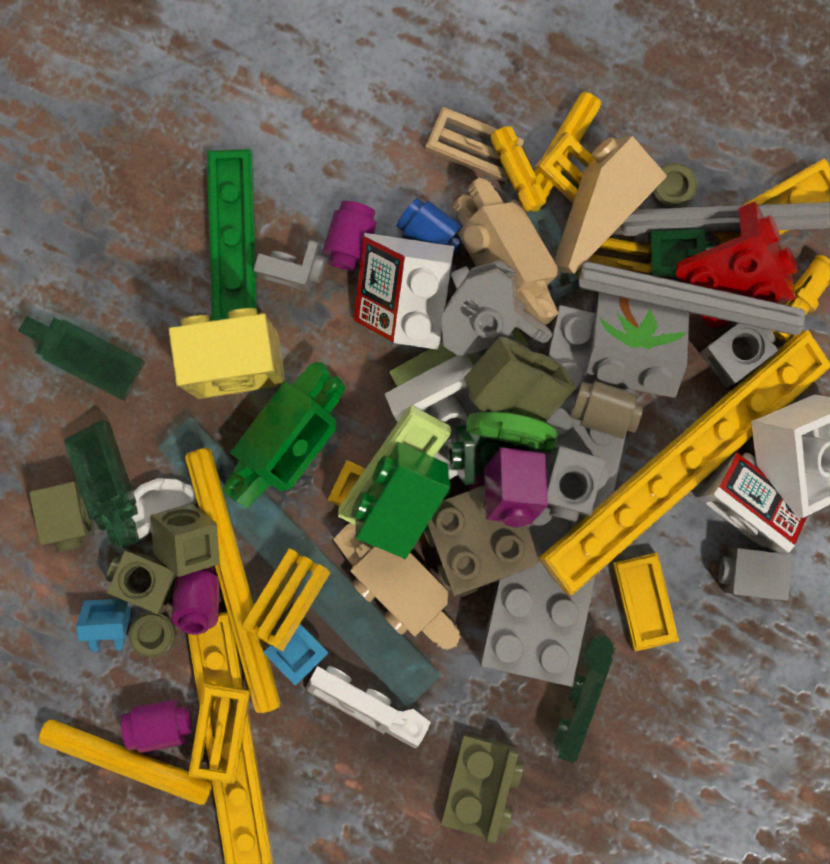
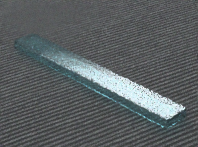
(338, 601)

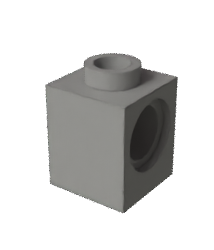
(725, 363)
(588, 468)
(756, 573)

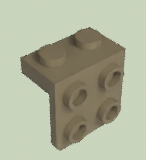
(476, 548)

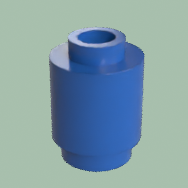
(429, 224)

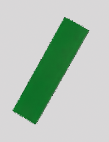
(231, 231)

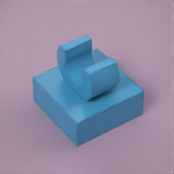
(103, 621)
(299, 656)

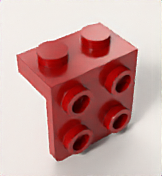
(746, 265)

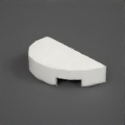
(158, 497)

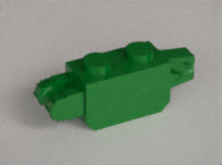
(285, 435)

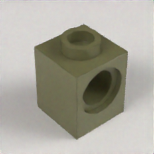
(61, 516)
(185, 539)
(162, 581)

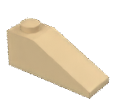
(606, 196)

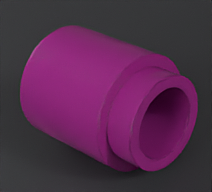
(346, 234)
(196, 601)
(156, 726)

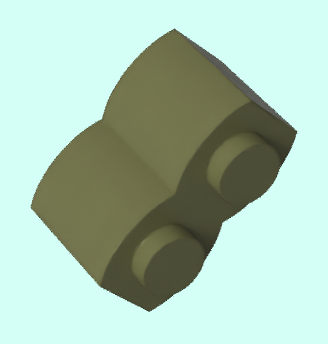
(518, 381)

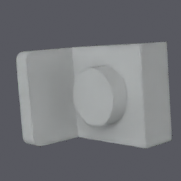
(283, 270)

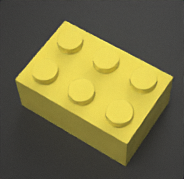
(227, 354)

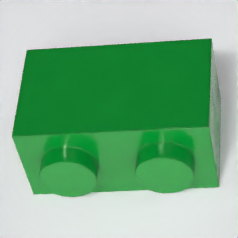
(401, 500)

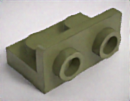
(481, 788)

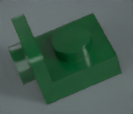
(670, 247)
(472, 453)

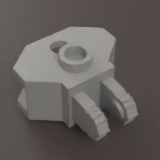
(497, 312)

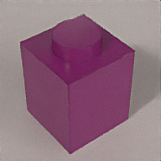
(515, 487)

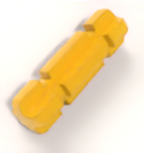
(518, 168)

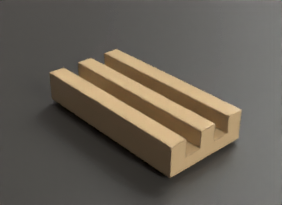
(460, 157)

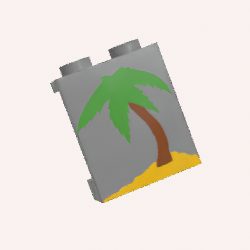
(638, 345)

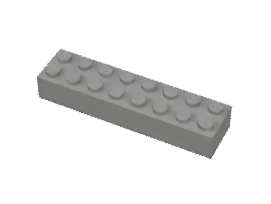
(531, 620)

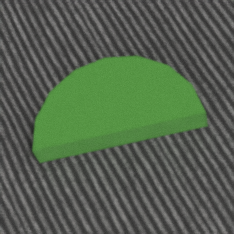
(514, 430)

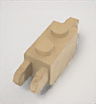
(506, 234)
(402, 586)

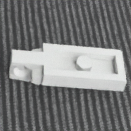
(369, 707)

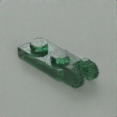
(585, 694)

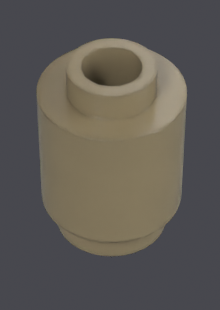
(606, 409)

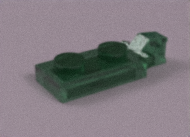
(85, 355)
(104, 482)

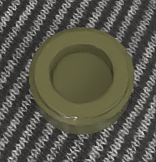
(676, 188)
(152, 634)

